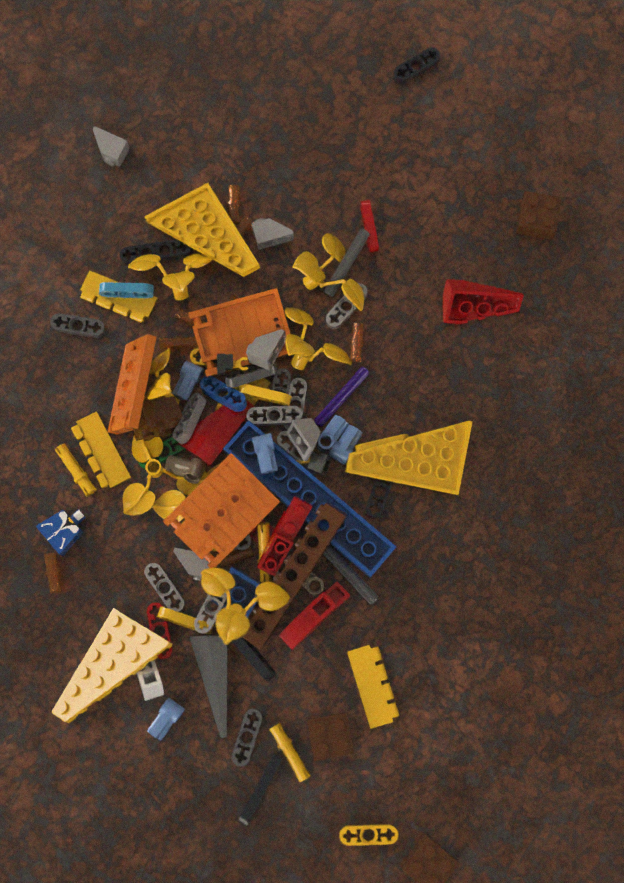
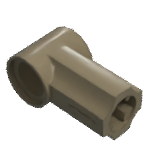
(190, 469)
(312, 578)

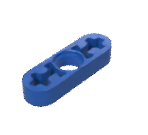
(227, 400)

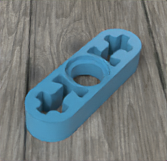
(126, 290)

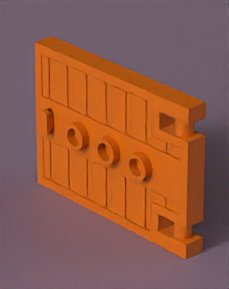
(236, 325)
(132, 385)
(221, 510)

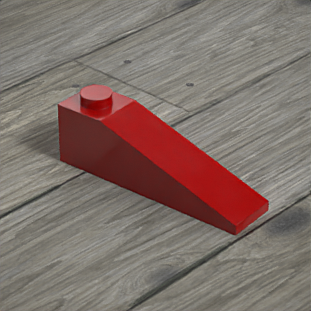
(472, 301)
(215, 432)

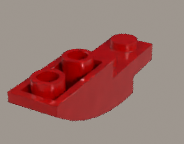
(283, 535)
(314, 615)

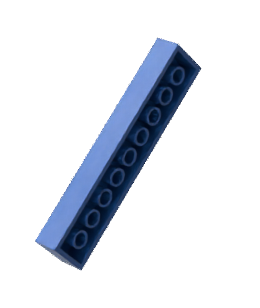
(354, 539)

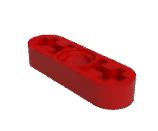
(369, 225)
(152, 627)

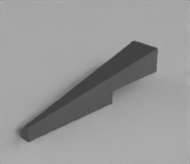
(213, 665)

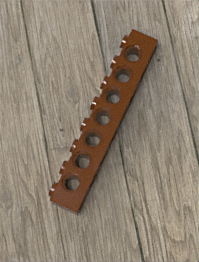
(335, 517)

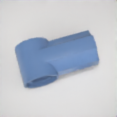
(189, 376)
(332, 433)
(345, 444)
(264, 449)
(168, 714)

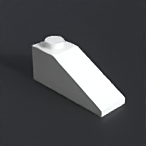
(150, 681)

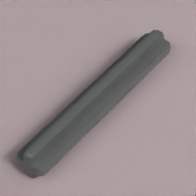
(347, 261)
(350, 575)

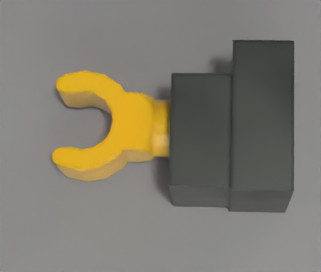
(226, 363)
(317, 464)

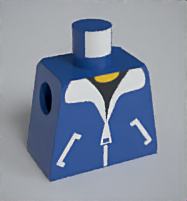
(62, 530)

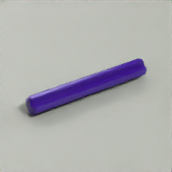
(341, 396)

